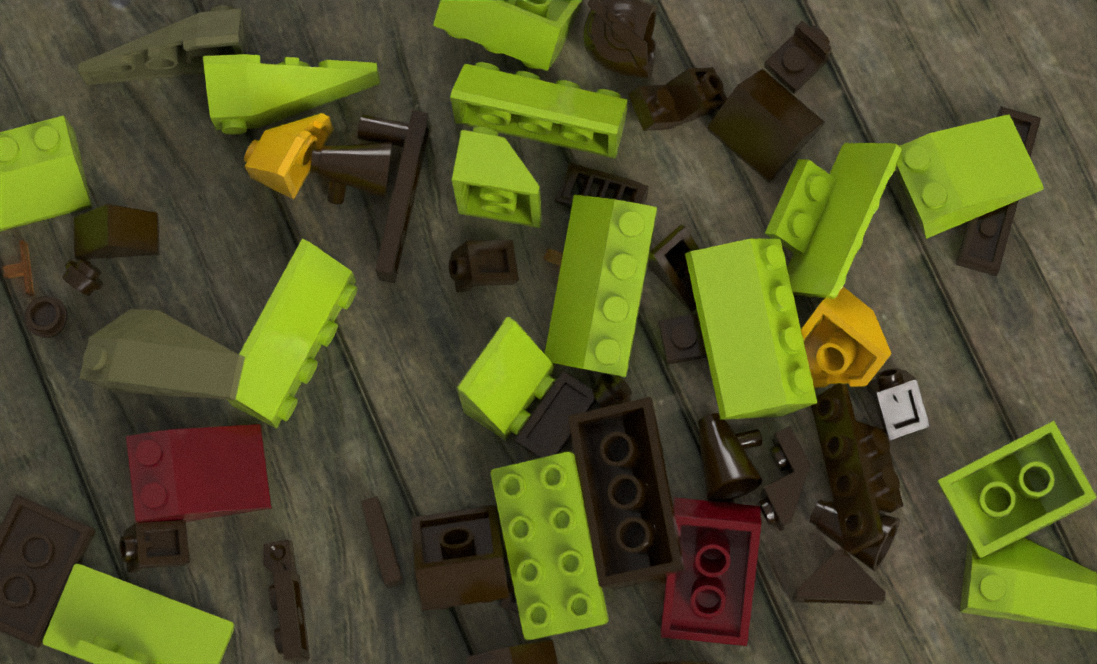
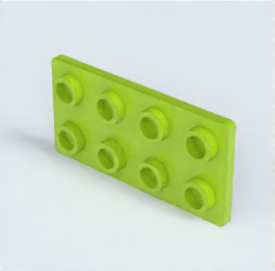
(828, 214)
(548, 546)
(126, 624)

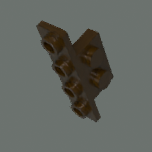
(857, 468)

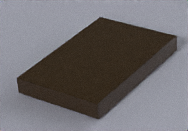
(35, 565)

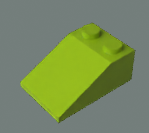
(965, 173)
(506, 381)
(1017, 490)

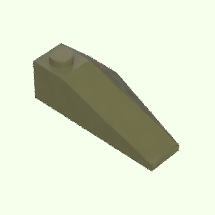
(173, 49)
(160, 357)

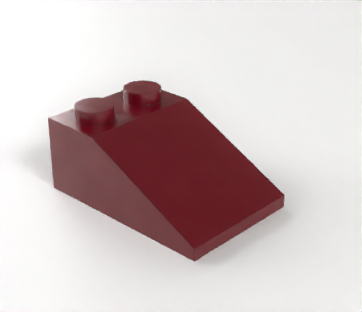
(198, 473)
(720, 561)

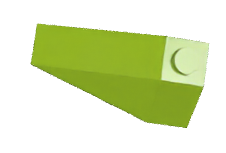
(255, 94)
(1030, 586)

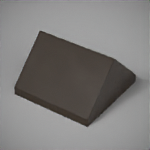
(764, 124)

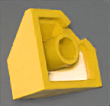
(285, 153)
(844, 342)

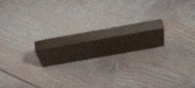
(988, 234)

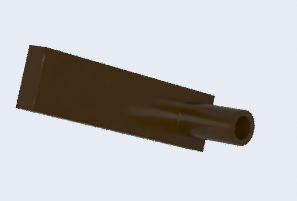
(413, 139)

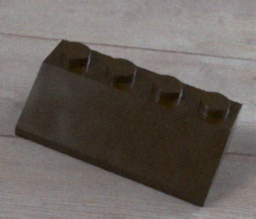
(626, 494)

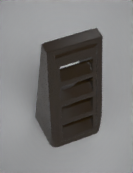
(621, 185)

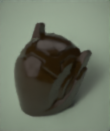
(621, 36)

